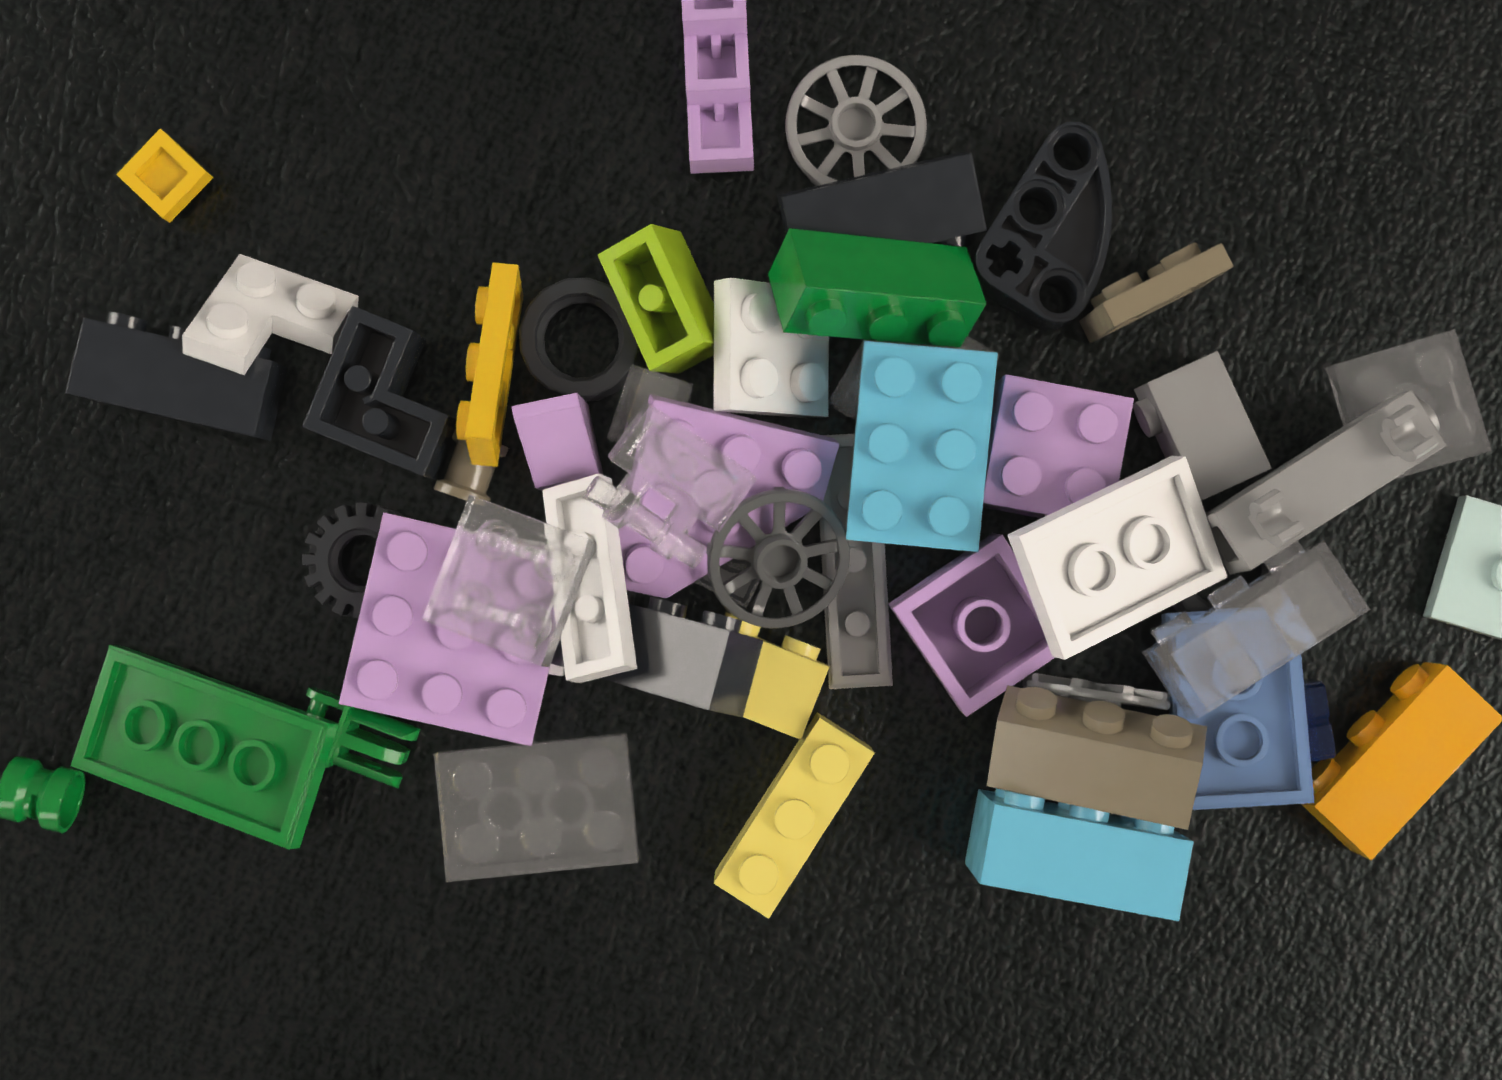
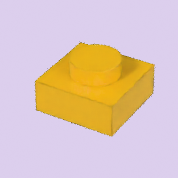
(164, 175)

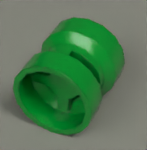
(41, 794)

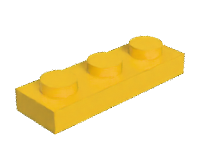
(491, 365)

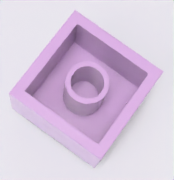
(1052, 445)
(975, 624)

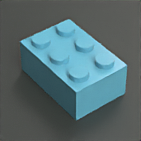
(921, 446)
(1078, 854)

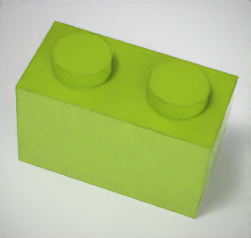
(662, 298)

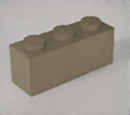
(1097, 756)

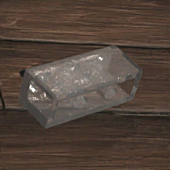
(1253, 628)

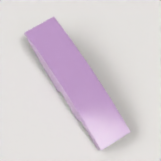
(717, 86)

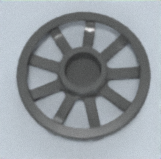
(778, 557)
(1091, 691)

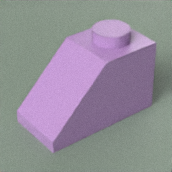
(558, 440)

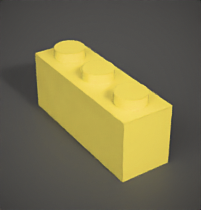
(792, 815)

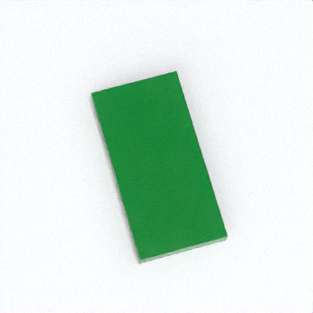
(205, 746)

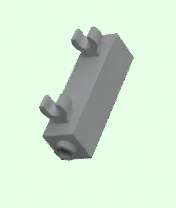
(1324, 481)

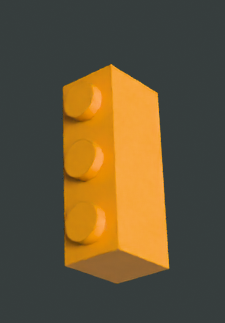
(1399, 756)

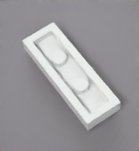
(599, 628)

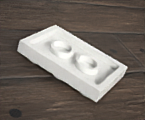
(1117, 556)

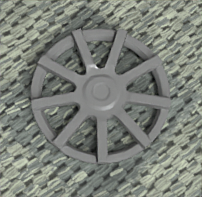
(856, 120)

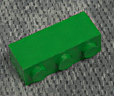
(875, 288)

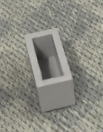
(1202, 418)

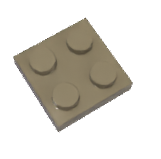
(1170, 280)

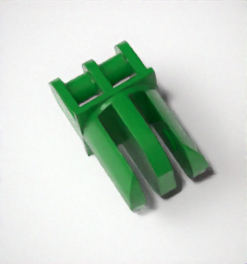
(352, 737)

